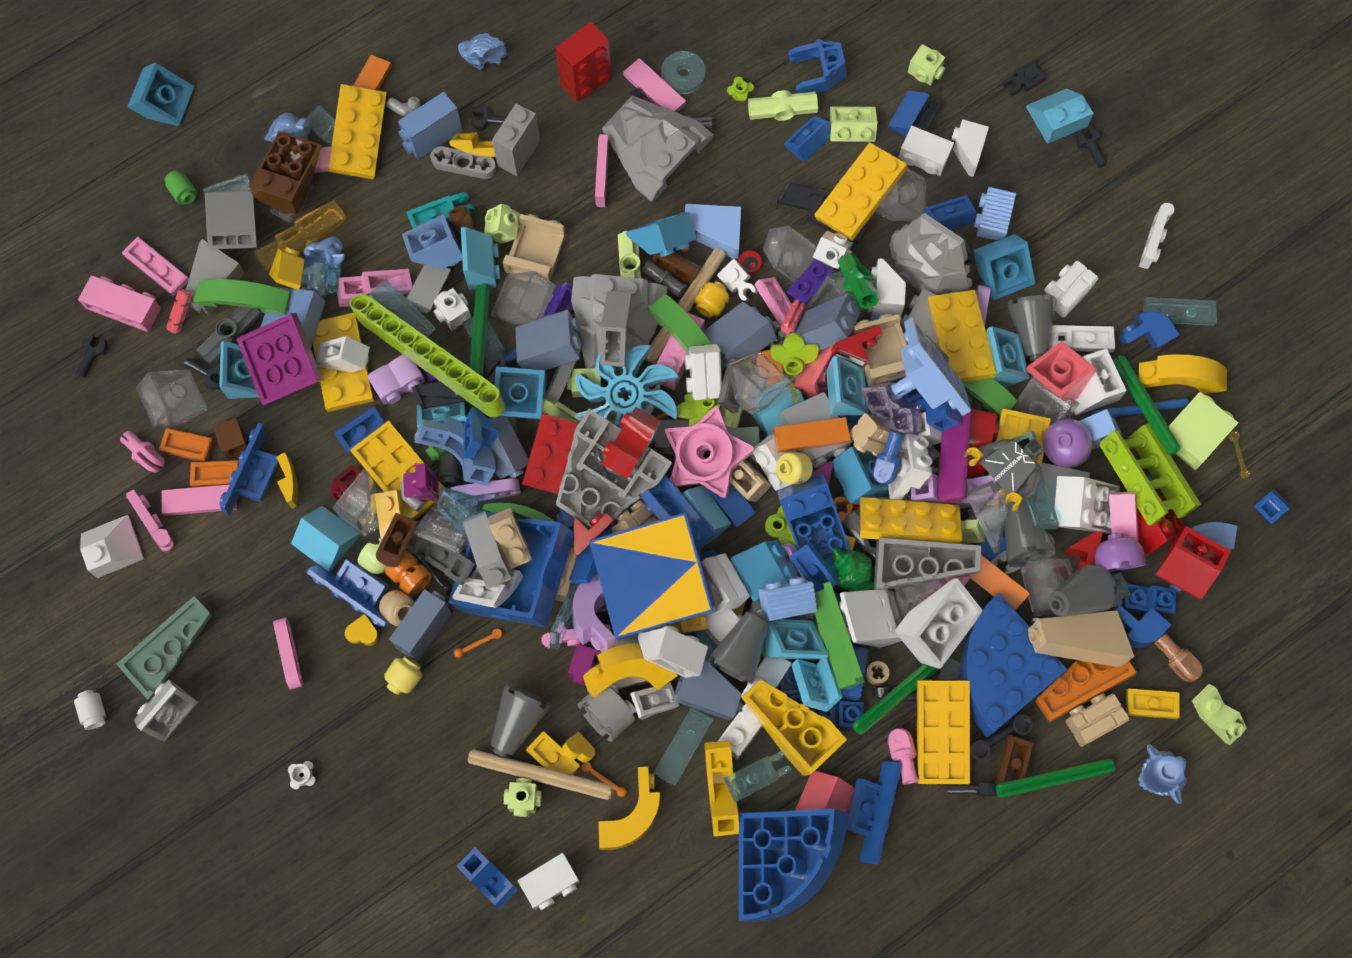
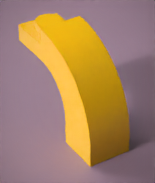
(1189, 370)
(624, 662)
(722, 806)
(634, 826)

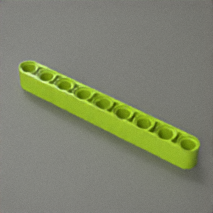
(428, 355)

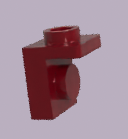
(343, 481)

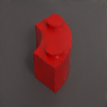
(982, 432)
(630, 442)

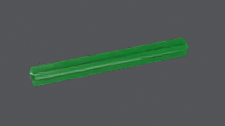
(479, 328)
(1146, 405)
(893, 698)
(1055, 778)

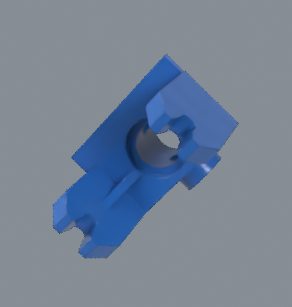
(831, 60)

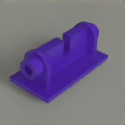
(809, 281)
(560, 300)

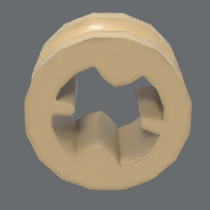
(885, 673)

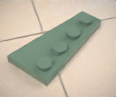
(162, 650)

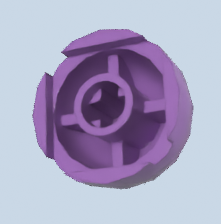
(1068, 443)
(1119, 553)

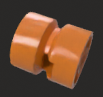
(412, 577)

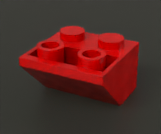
(1160, 533)
(1193, 562)

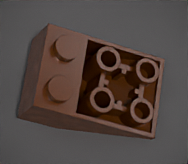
(286, 173)

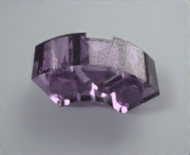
(891, 410)

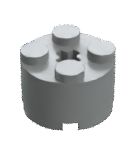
(608, 712)

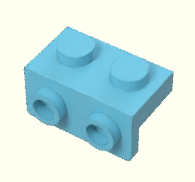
(817, 684)

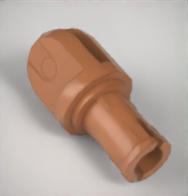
(1180, 660)

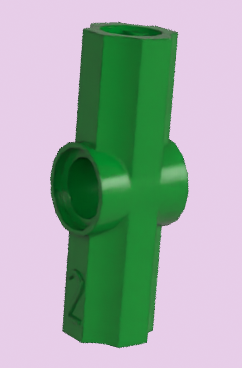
(858, 281)

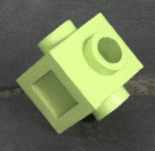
(927, 65)
(502, 223)
(529, 804)

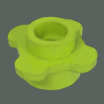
(740, 95)

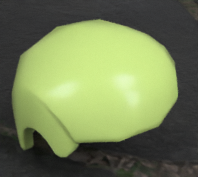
(368, 560)

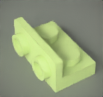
(853, 124)

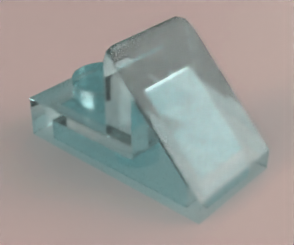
(457, 507)

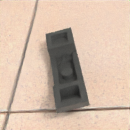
(453, 564)

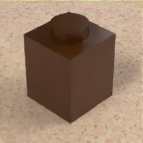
(231, 437)

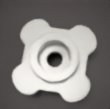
(296, 780)

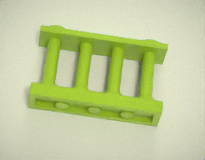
(1161, 467)

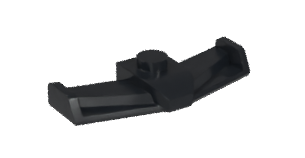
(811, 200)
(439, 394)

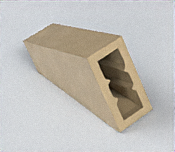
(1083, 637)

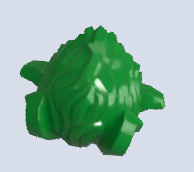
(854, 570)

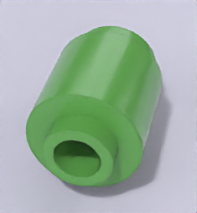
(180, 187)

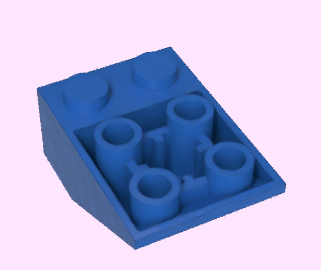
(813, 516)

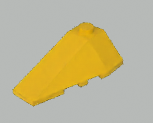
(796, 730)

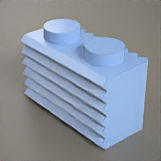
(995, 214)
(787, 599)

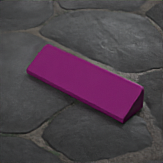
(953, 463)

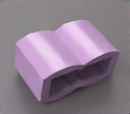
(395, 379)

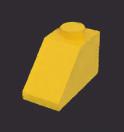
(287, 268)

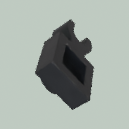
(1025, 77)

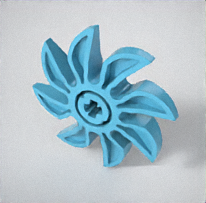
(628, 383)

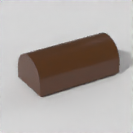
(679, 266)
(396, 540)
(1014, 759)

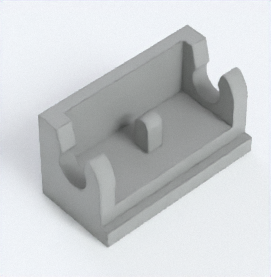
(427, 287)

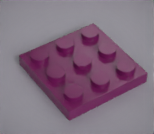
(279, 359)

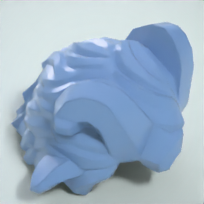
(482, 49)
(289, 124)
(326, 251)
(1163, 774)

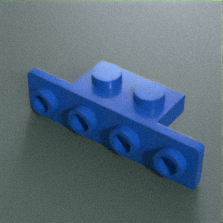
(253, 473)
(667, 501)
(356, 586)
(872, 809)

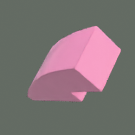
(368, 281)

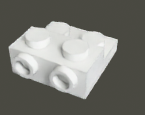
(913, 468)

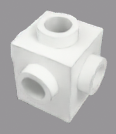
(831, 248)
(451, 308)

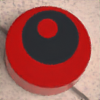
(750, 262)

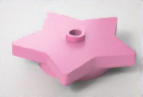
(692, 443)

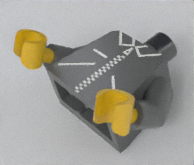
(1011, 467)

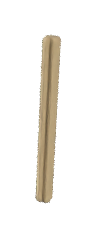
(687, 301)
(540, 774)

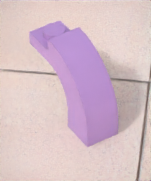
(929, 490)
(587, 626)

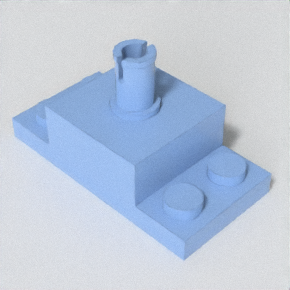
(929, 372)

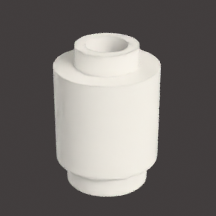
(90, 709)

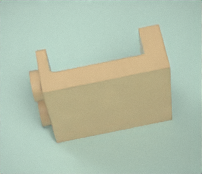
(535, 246)
(885, 358)

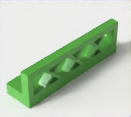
(837, 639)

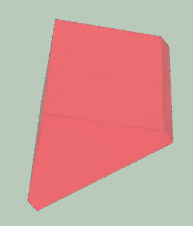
(1062, 371)
(813, 377)
(825, 792)

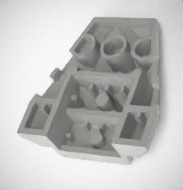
(653, 143)
(930, 257)
(589, 303)
(594, 488)

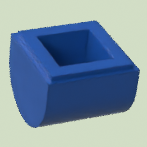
(1272, 506)

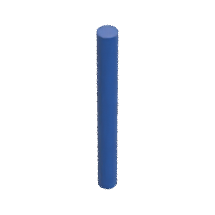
(1134, 409)

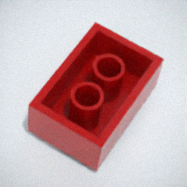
(584, 62)
(550, 453)

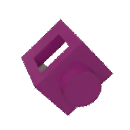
(582, 662)

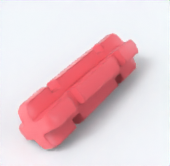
(179, 311)
(793, 317)

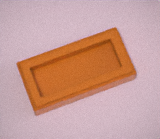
(186, 445)
(212, 473)

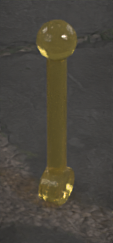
(792, 390)
(1234, 436)

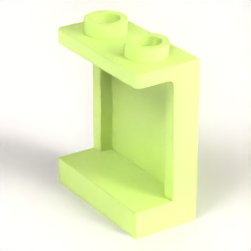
(1201, 429)

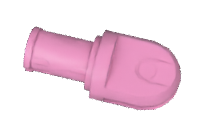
(143, 452)
(903, 752)

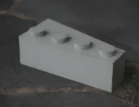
(918, 562)

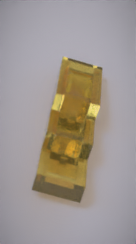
(305, 231)

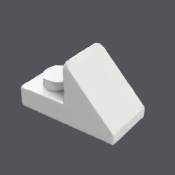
(653, 701)

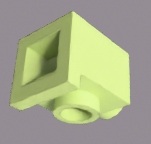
(590, 374)

